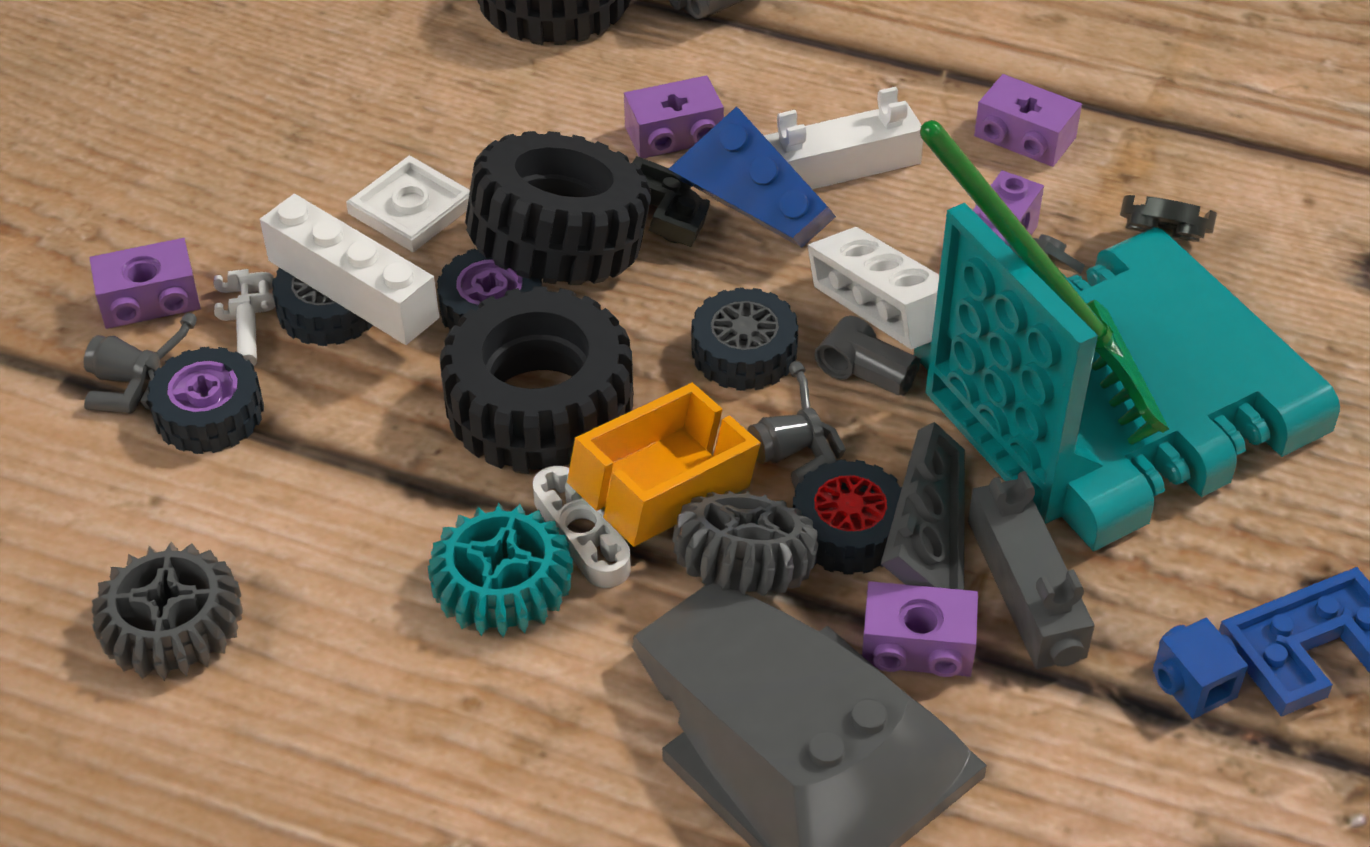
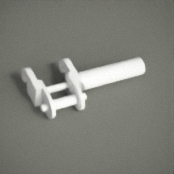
(245, 306)

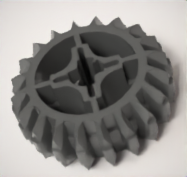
(745, 542)
(167, 610)

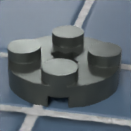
(1168, 214)

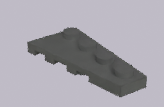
(929, 519)

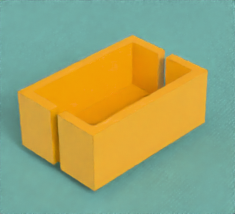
(660, 460)

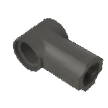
(856, 351)

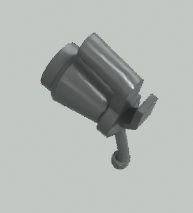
(119, 361)
(791, 433)

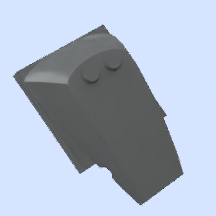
(797, 728)

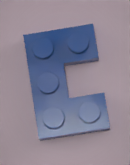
(1280, 632)

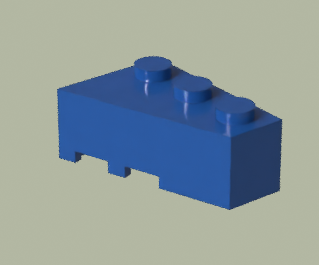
(753, 178)

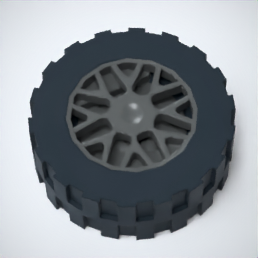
(313, 315)
(744, 338)

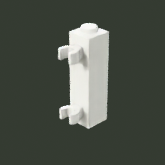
(851, 144)

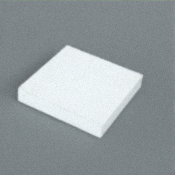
(410, 203)

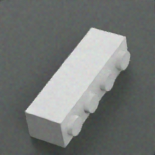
(350, 268)

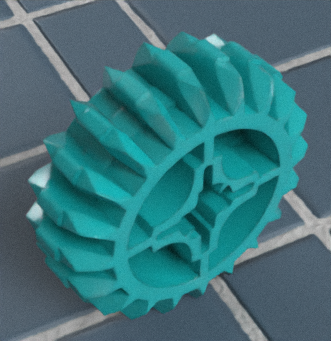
(513, 567)

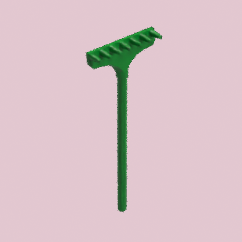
(1109, 341)

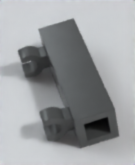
(1031, 573)

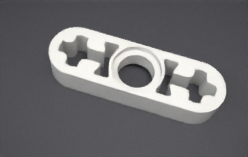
(582, 545)

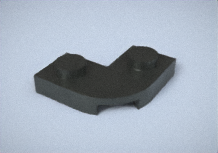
(679, 209)

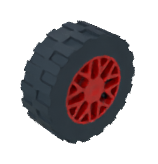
(851, 511)

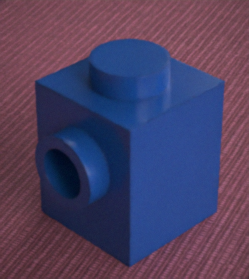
(1199, 667)

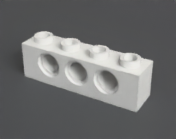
(877, 284)

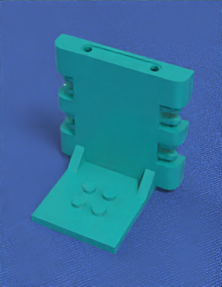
(1021, 387)

